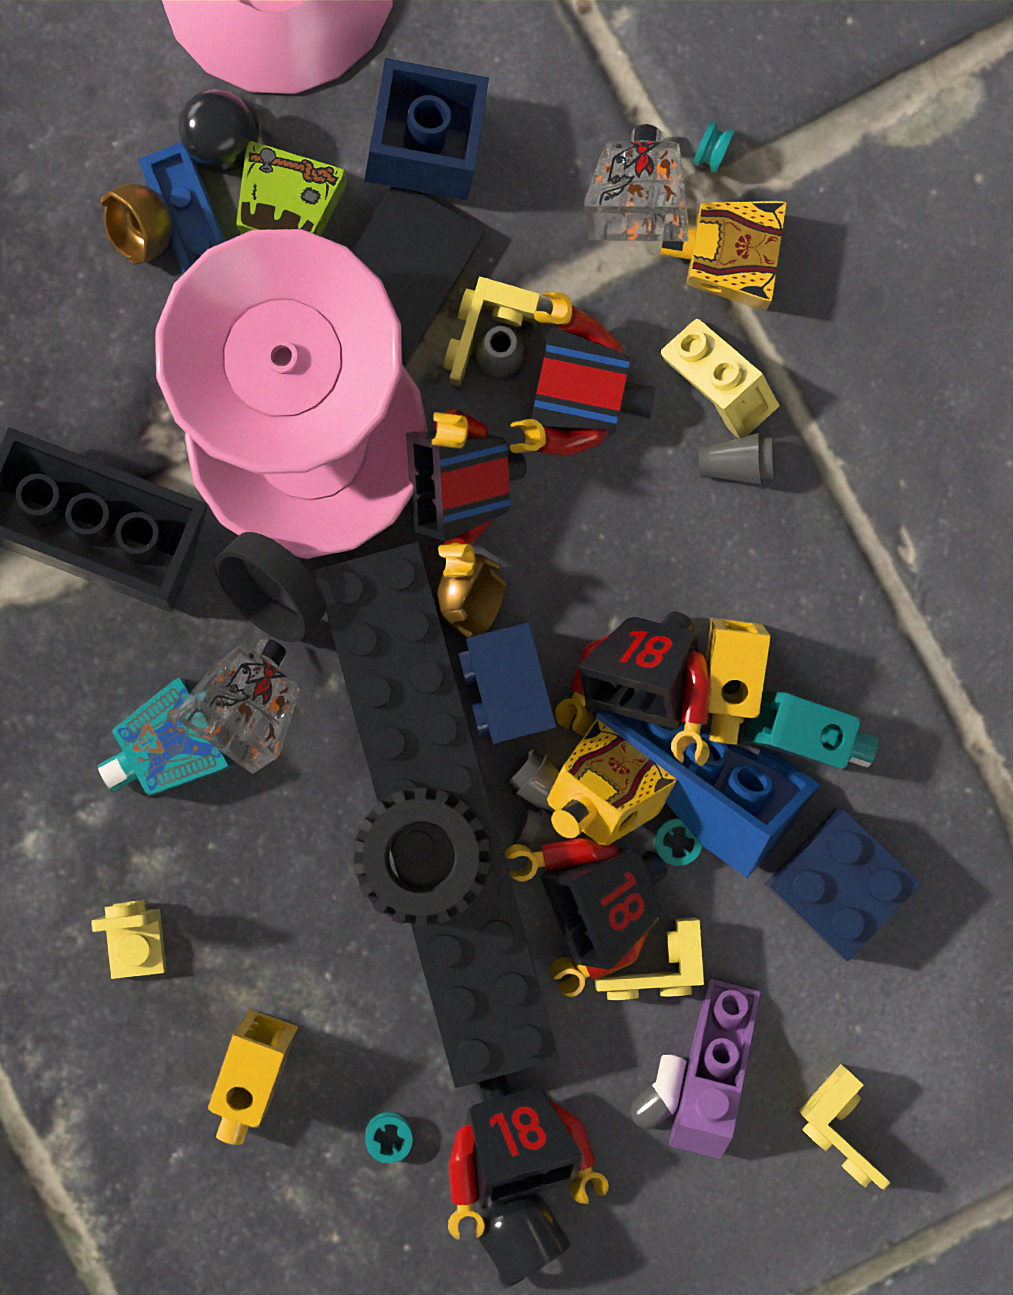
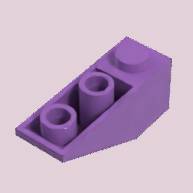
(715, 1070)

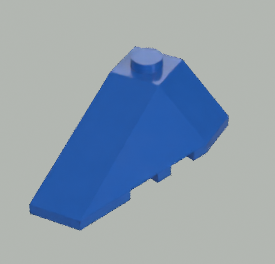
(735, 801)

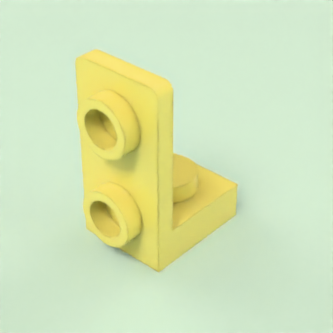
(508, 306)
(722, 376)
(133, 939)
(682, 948)
(837, 1099)

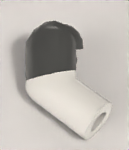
(661, 1097)

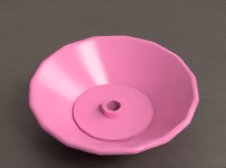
(277, 42)
(265, 297)
(329, 506)

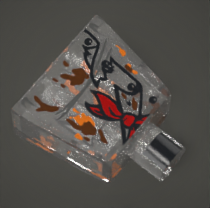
(638, 190)
(244, 704)

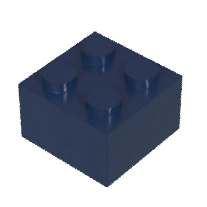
(426, 129)
(509, 684)
(842, 883)

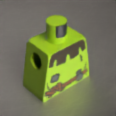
(287, 191)

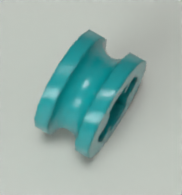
(713, 147)
(666, 852)
(374, 1143)

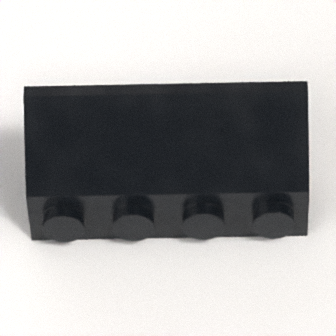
(96, 520)

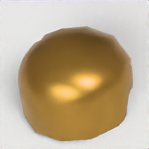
(137, 222)
(471, 602)

